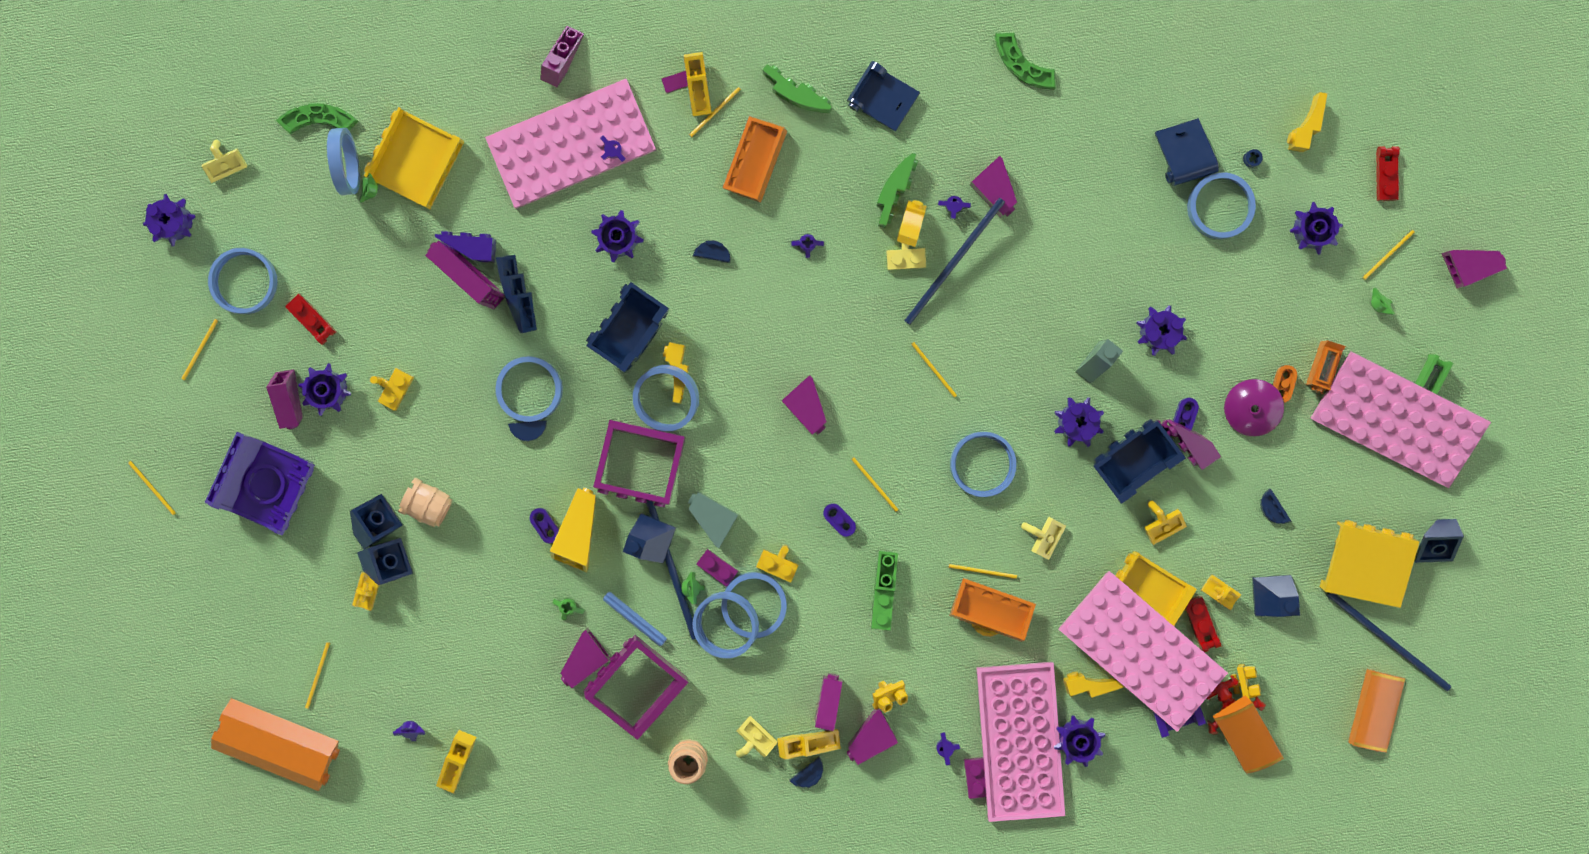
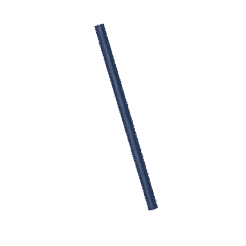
(954, 261)
(675, 578)
(1389, 641)

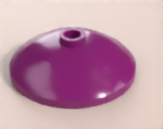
(1250, 393)

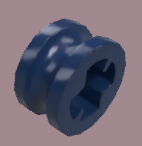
(1257, 161)

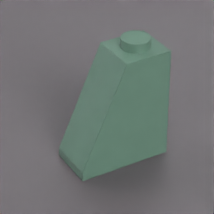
(1099, 360)
(712, 517)

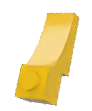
(697, 84)
(1300, 138)
(911, 223)
(674, 355)
(1078, 683)
(808, 744)
(456, 761)

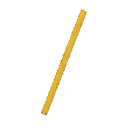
(715, 111)
(1389, 254)
(199, 349)
(934, 369)
(875, 484)
(152, 488)
(982, 571)
(317, 675)

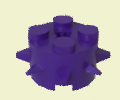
(159, 214)
(1317, 217)
(606, 232)
(1152, 335)
(313, 389)
(1069, 426)
(1089, 744)

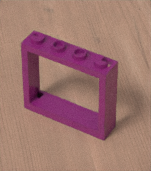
(465, 275)
(648, 433)
(657, 707)

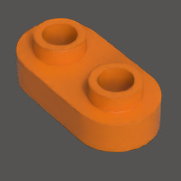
(1285, 385)

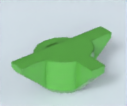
(369, 188)
(1381, 303)
(695, 588)
(567, 609)

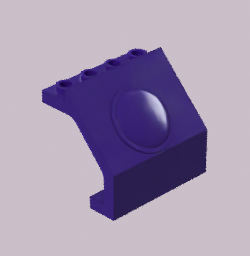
(260, 482)

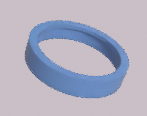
(337, 138)
(1193, 216)
(214, 275)
(685, 378)
(558, 389)
(1012, 464)
(755, 575)
(704, 641)

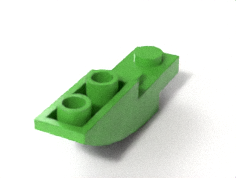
(802, 97)
(897, 182)
(884, 590)

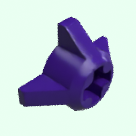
(610, 150)
(954, 207)
(807, 246)
(409, 730)
(948, 748)

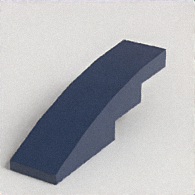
(517, 298)

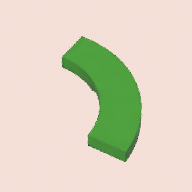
(1019, 66)
(316, 114)

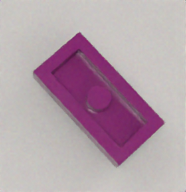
(717, 567)
(975, 777)

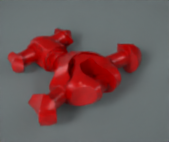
(1225, 697)

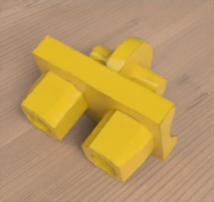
(365, 592)
(1220, 592)
(1244, 674)
(889, 693)

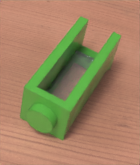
(1433, 373)

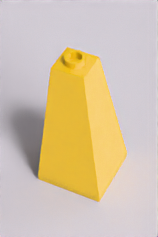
(575, 534)

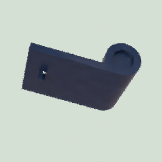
(880, 95)
(1186, 152)

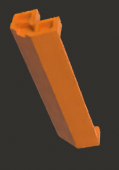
(275, 744)

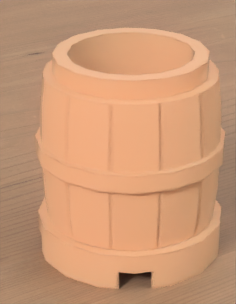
(425, 503)
(684, 772)

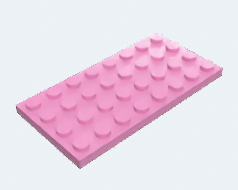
(566, 143)
(1400, 419)
(1143, 651)
(1019, 741)

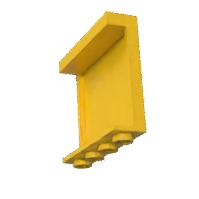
(413, 158)
(1371, 564)
(1156, 586)

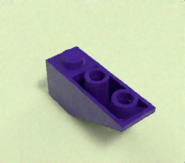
(476, 248)

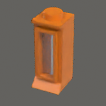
(1325, 366)

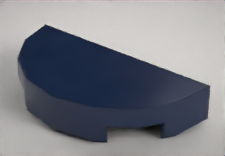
(713, 251)
(528, 430)
(1273, 509)
(809, 775)

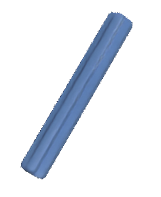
(634, 618)

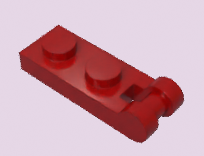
(1387, 173)
(310, 318)
(1202, 624)

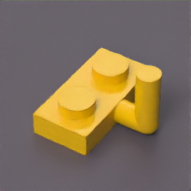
(394, 388)
(1165, 525)
(777, 564)

